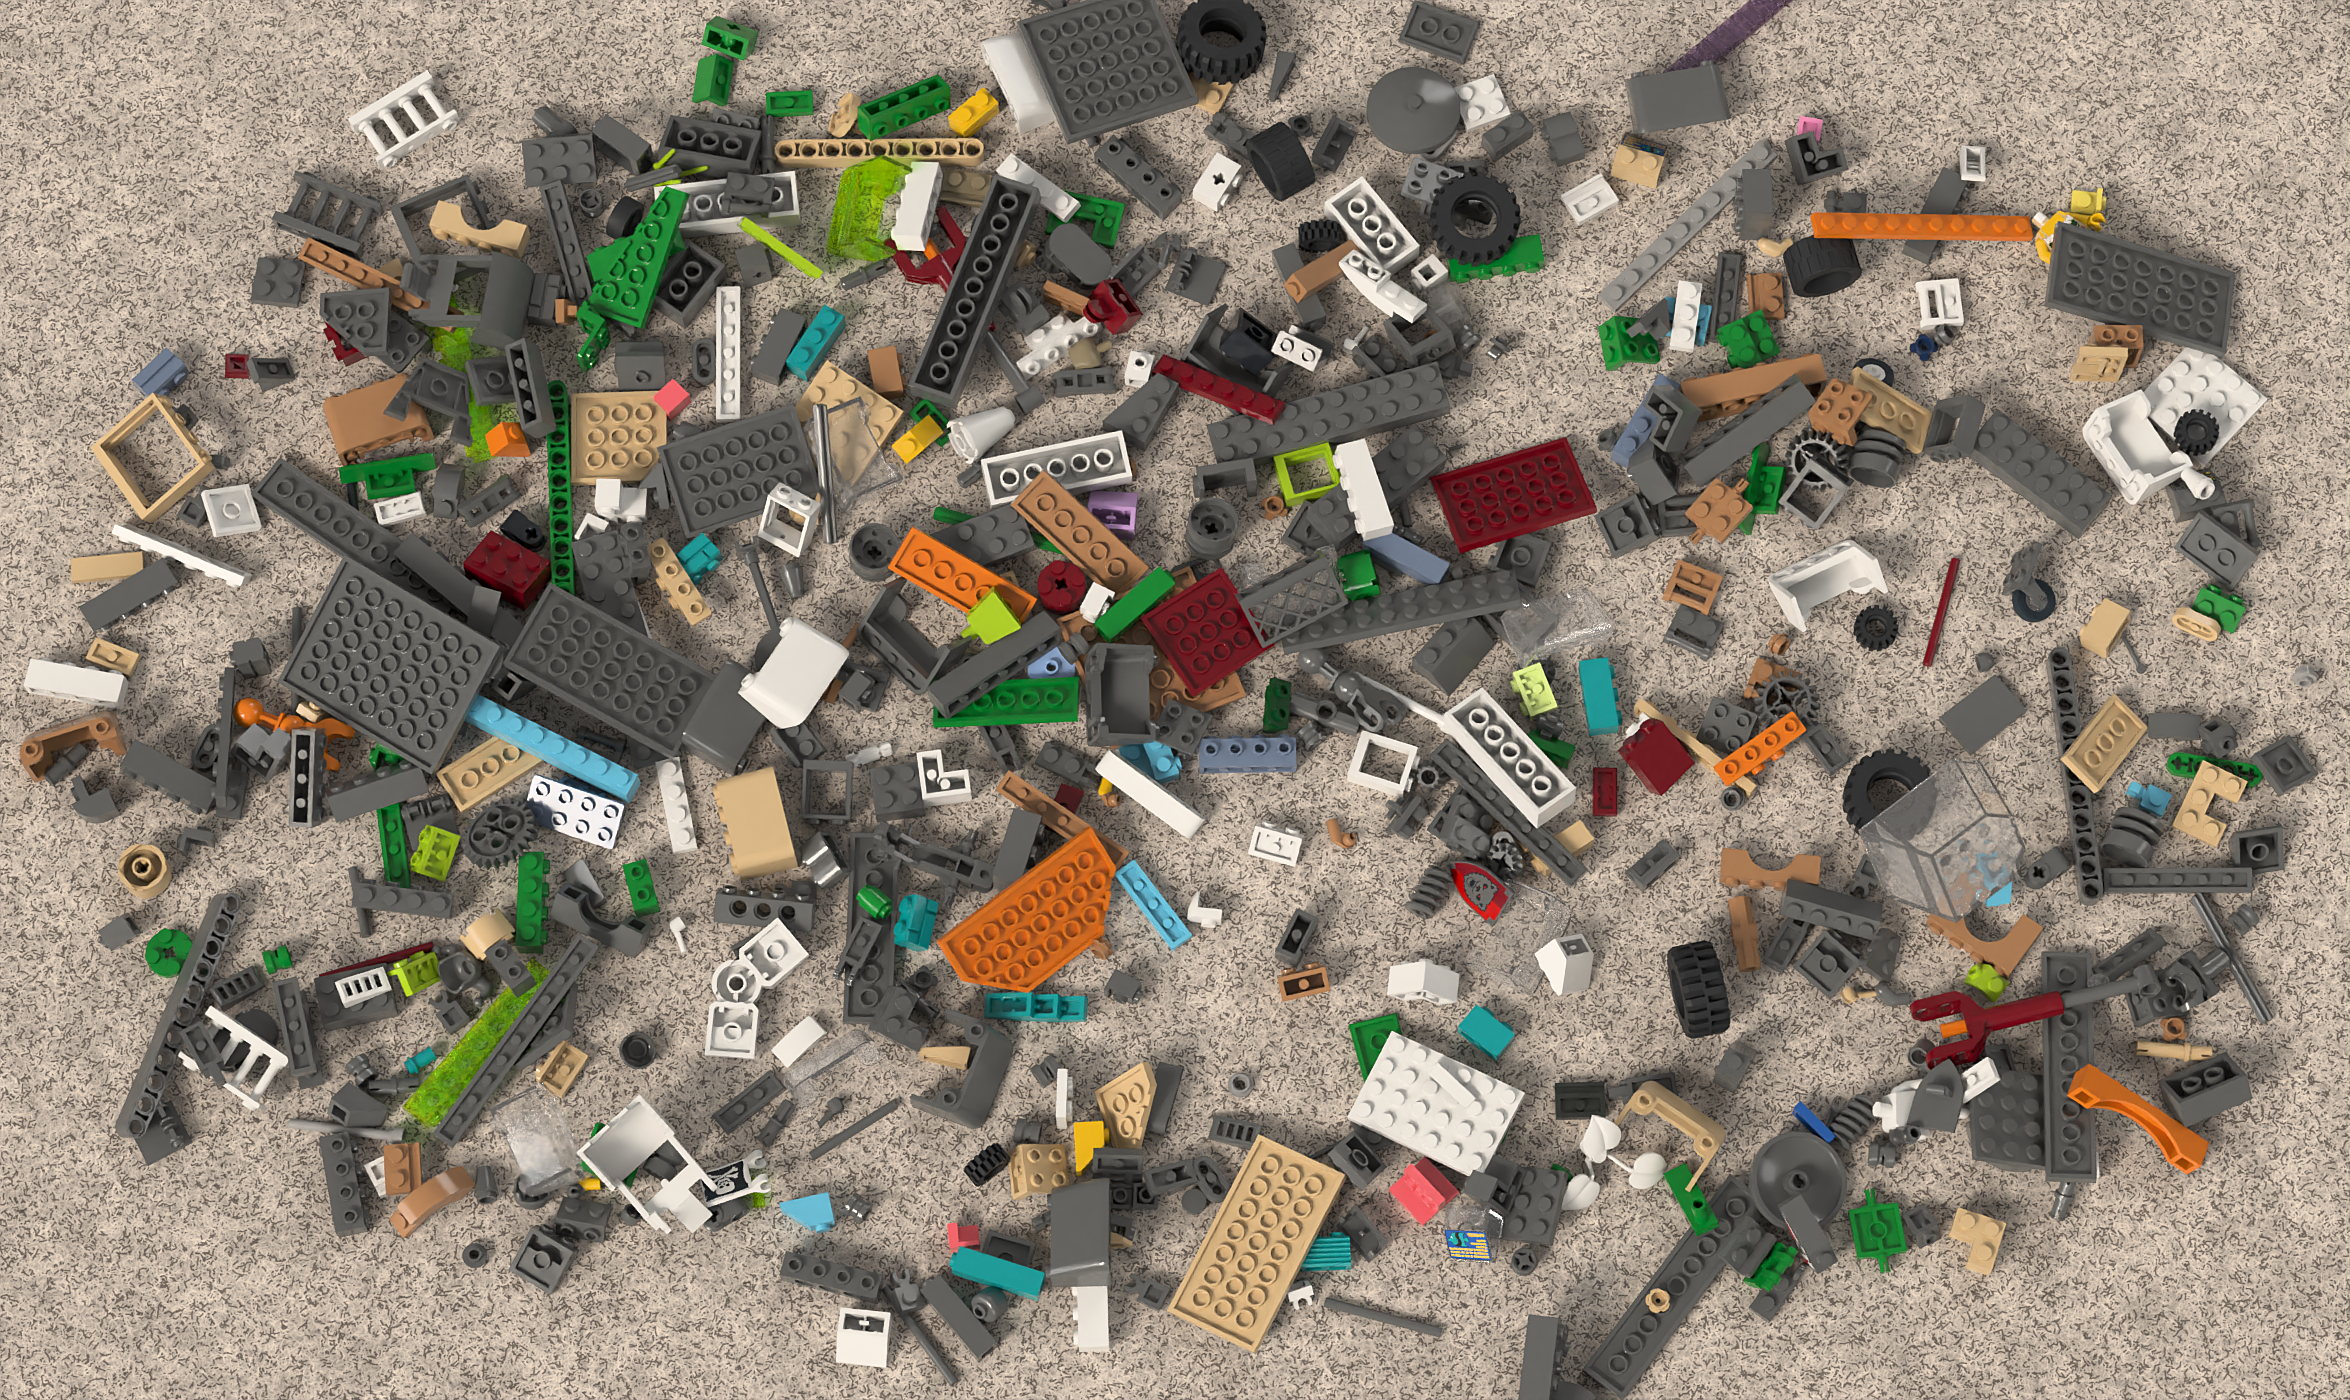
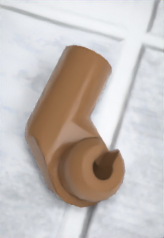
(1338, 837)

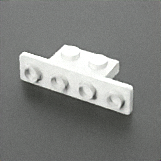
(1052, 341)

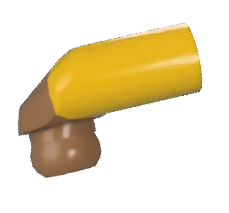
(1107, 795)

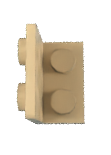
(1037, 1169)

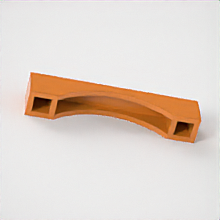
(2179, 1144)

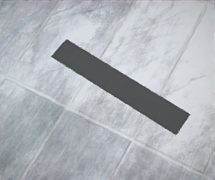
(481, 619)

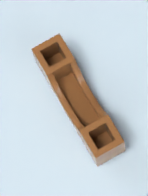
(1738, 869)

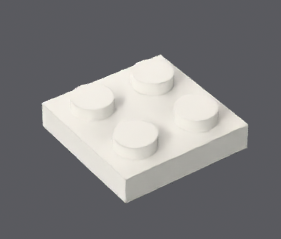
(1481, 103)
(231, 510)
(1065, 1090)

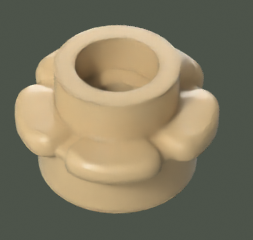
(1658, 1294)

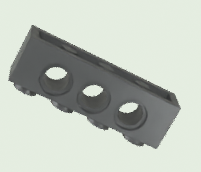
(727, 912)
(831, 1277)

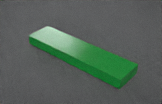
(394, 845)

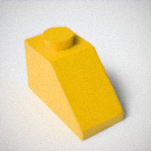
(917, 439)
(1086, 1137)

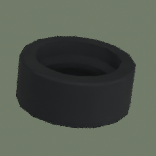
(624, 218)

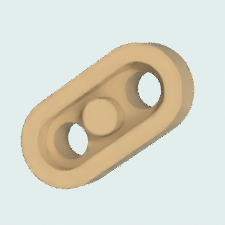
(2196, 624)

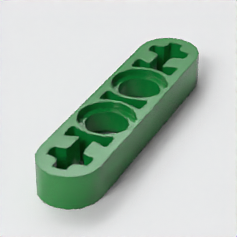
(2233, 765)

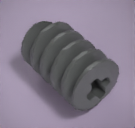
(1428, 891)
(1852, 1120)

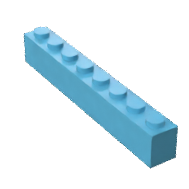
(553, 749)

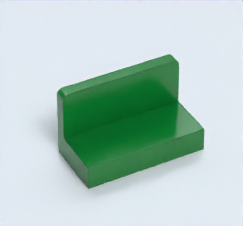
(713, 80)

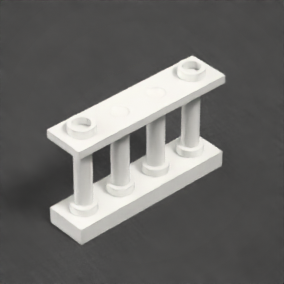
(403, 98)
(258, 1047)

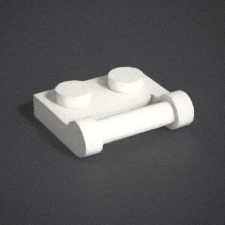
(1947, 302)

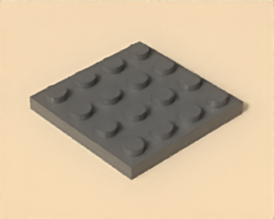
(2009, 1121)

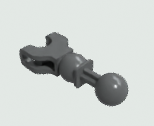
(1349, 687)

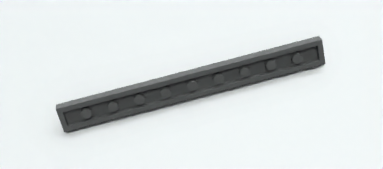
(515, 1040)

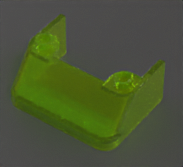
(860, 208)

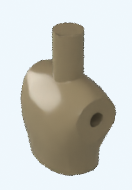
(1086, 353)

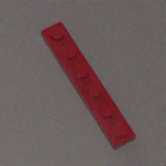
(1220, 390)

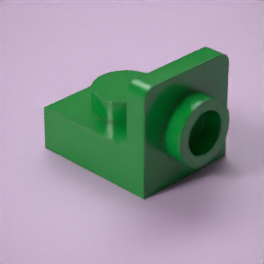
(379, 752)

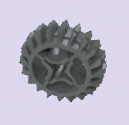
(1801, 444)
(1795, 698)

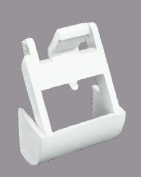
(629, 1142)

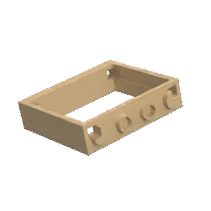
(105, 445)

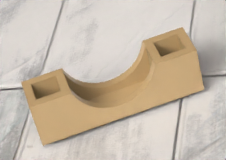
(506, 238)

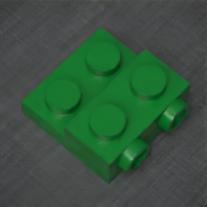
(1748, 341)

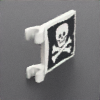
(735, 1180)

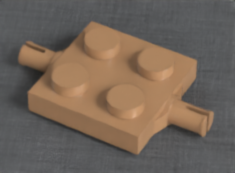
(1718, 511)

